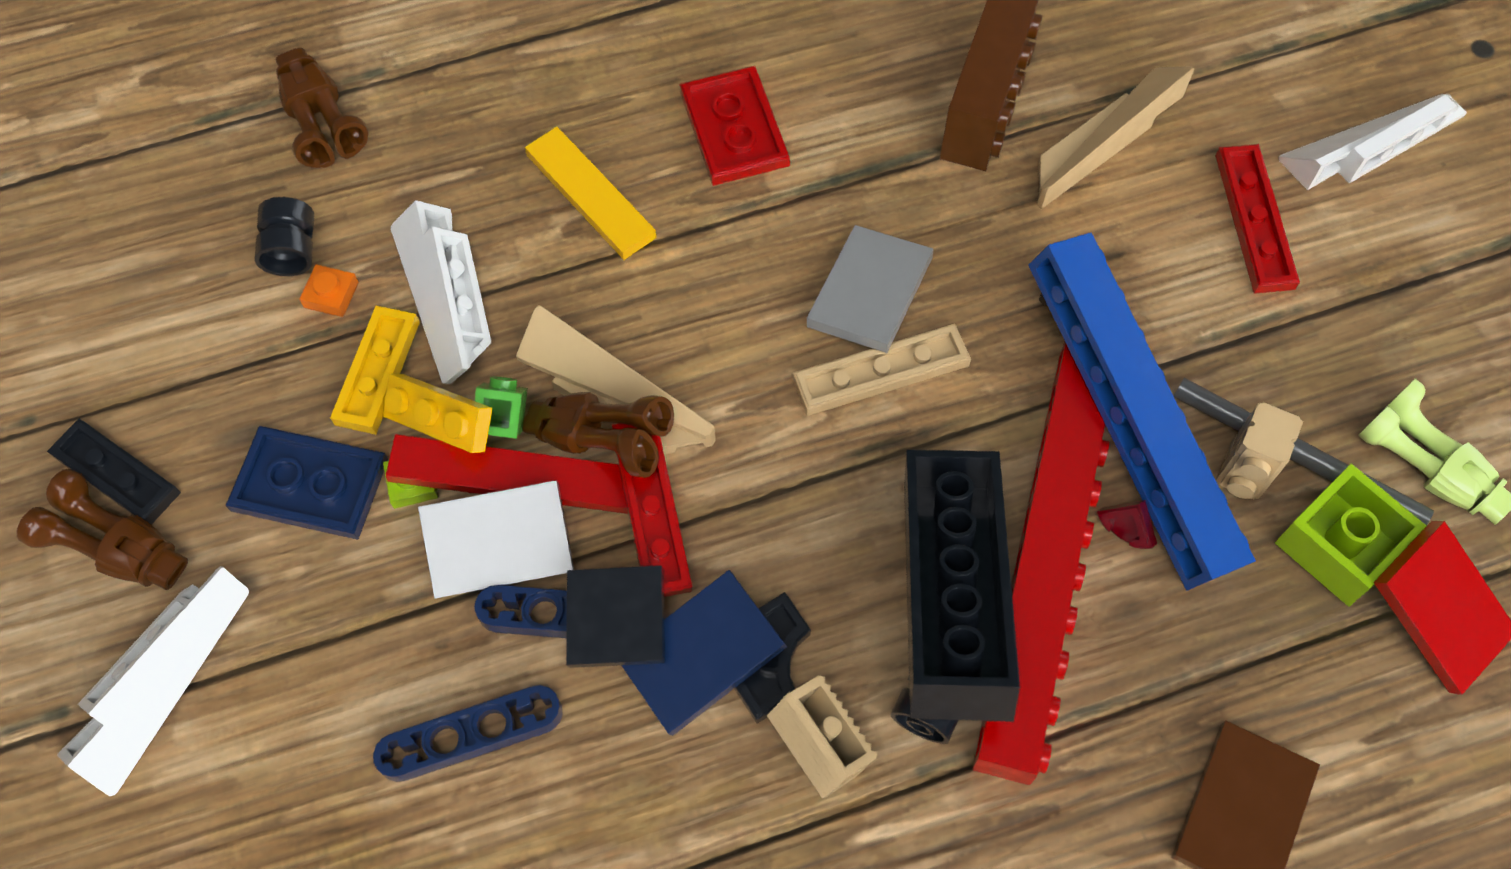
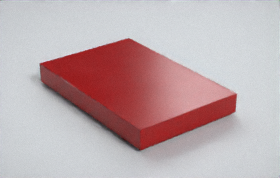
(734, 125)
(1446, 607)

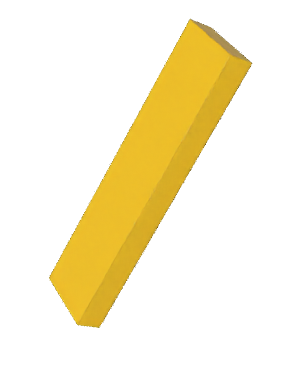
(591, 193)

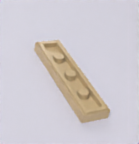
(879, 372)

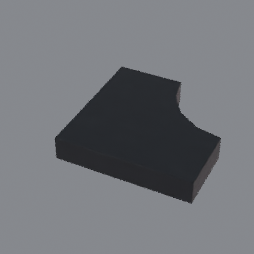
(773, 681)

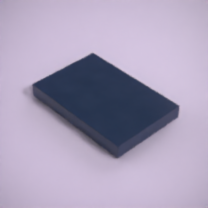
(307, 482)
(708, 652)

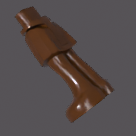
(310, 90)
(576, 419)
(129, 549)

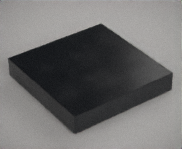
(615, 616)

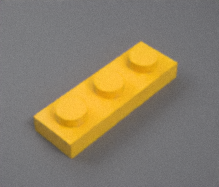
(378, 355)
(437, 413)

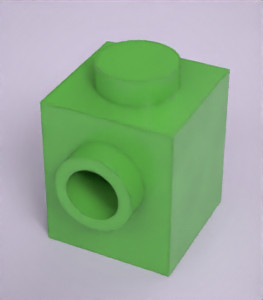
(507, 404)

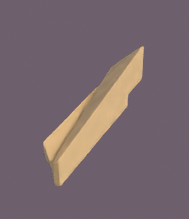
(1109, 131)
(586, 367)

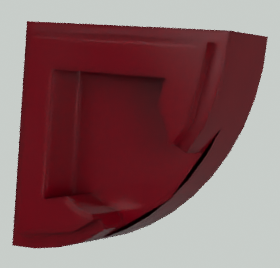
(1130, 523)

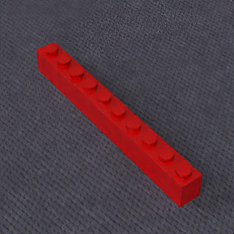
(1047, 574)

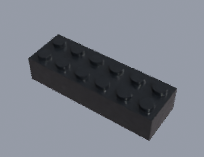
(959, 588)

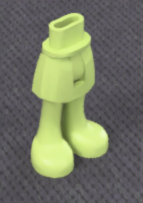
(1459, 472)

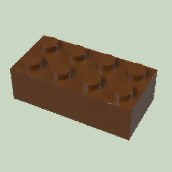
(989, 82)

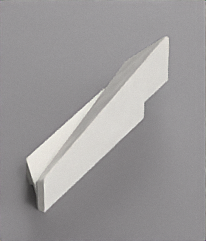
(1371, 143)
(442, 286)
(149, 680)

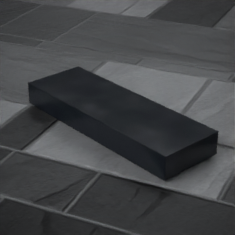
(114, 471)

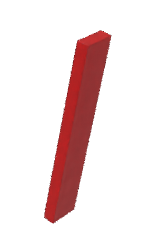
(447, 467)

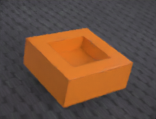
(329, 290)

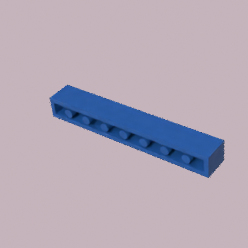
(1140, 411)

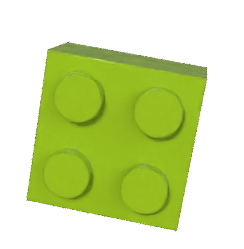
(1350, 535)

